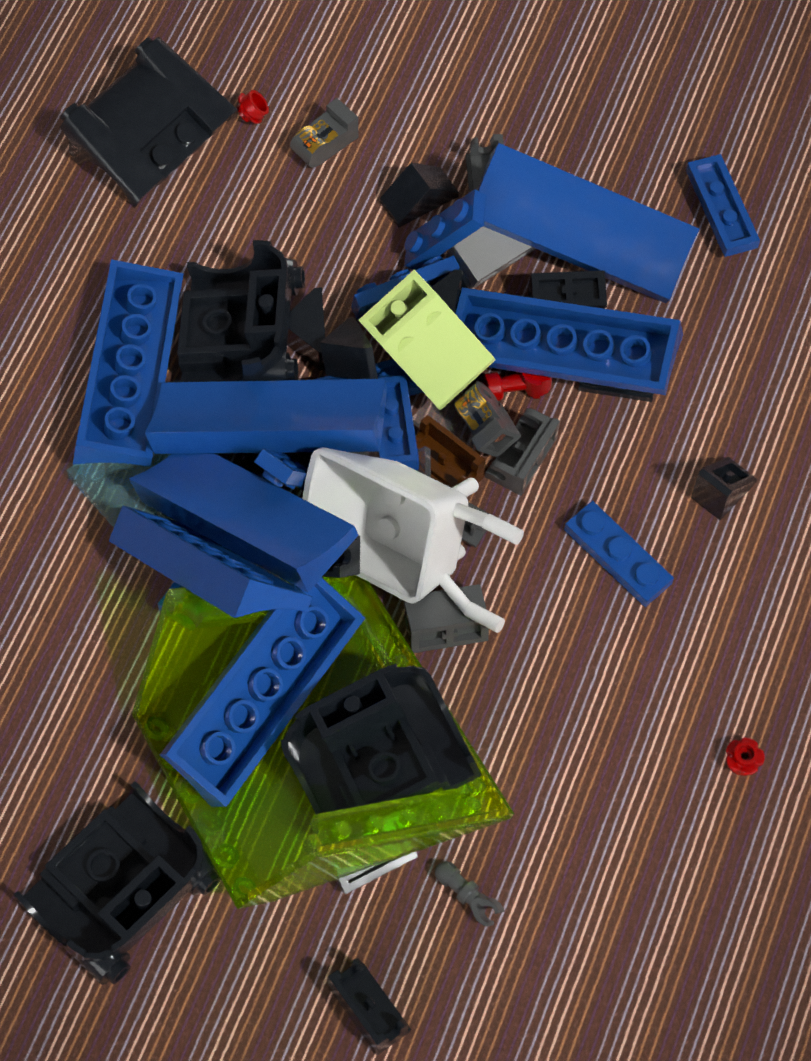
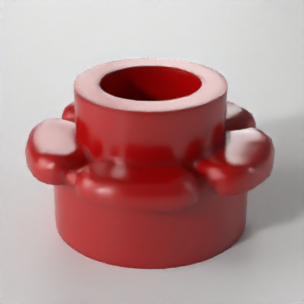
(252, 107)
(744, 766)

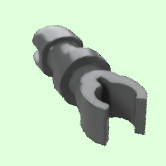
(467, 892)

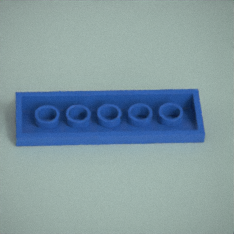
(584, 223)
(573, 340)
(128, 364)
(268, 416)
(247, 515)
(203, 565)
(260, 693)

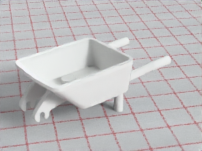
(404, 523)

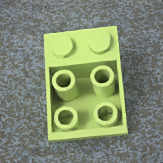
(427, 339)

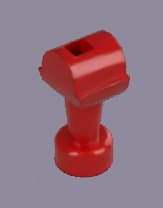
(533, 384)

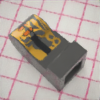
(326, 134)
(486, 420)

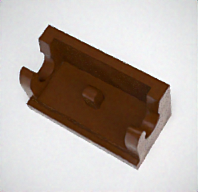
(450, 457)

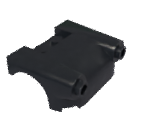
(146, 120)
(239, 319)
(378, 742)
(118, 883)

